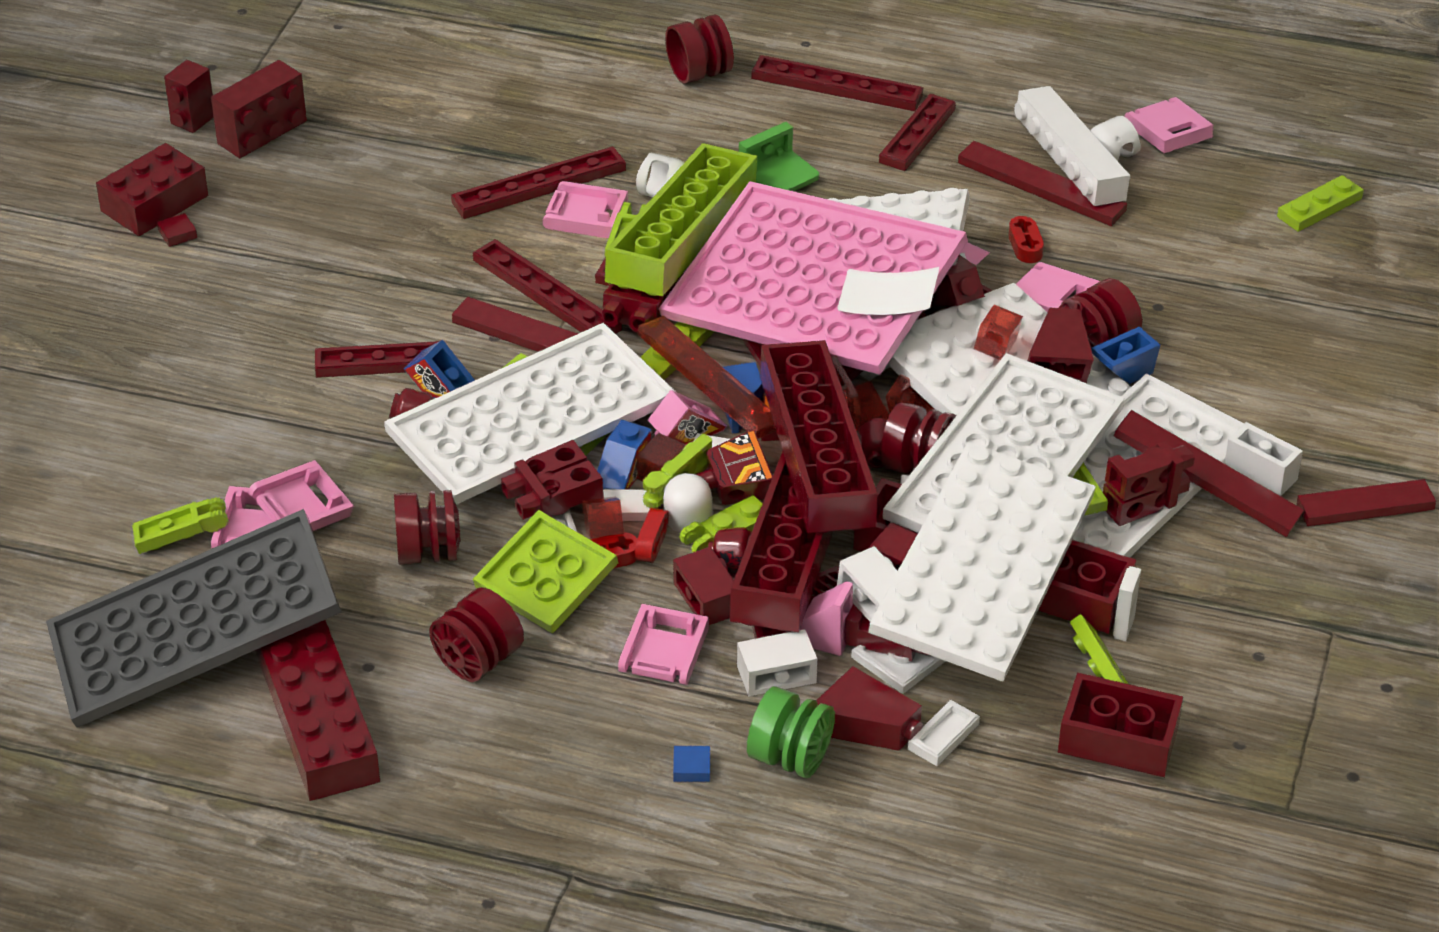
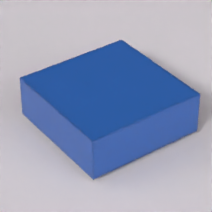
(691, 764)

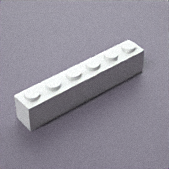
(1072, 146)

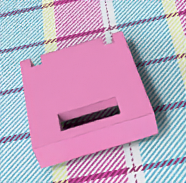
(1161, 119)
(583, 209)
(1052, 285)
(290, 493)
(240, 519)
(660, 652)

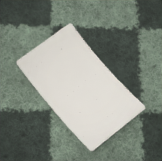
(887, 292)

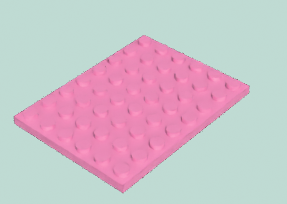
(781, 268)

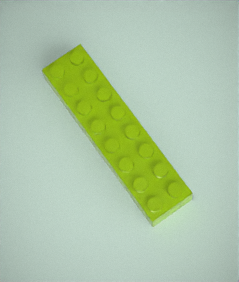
(678, 220)

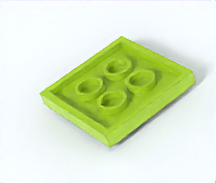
(546, 571)

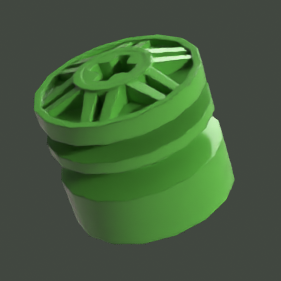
(790, 731)

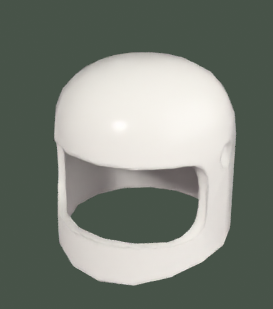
(1115, 134)
(661, 171)
(687, 500)

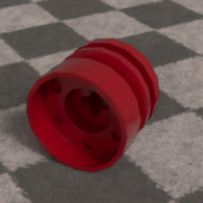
(699, 48)
(1106, 310)
(910, 436)
(426, 527)
(476, 634)

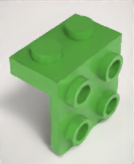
(776, 160)

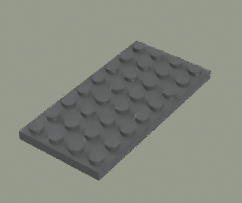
(191, 617)

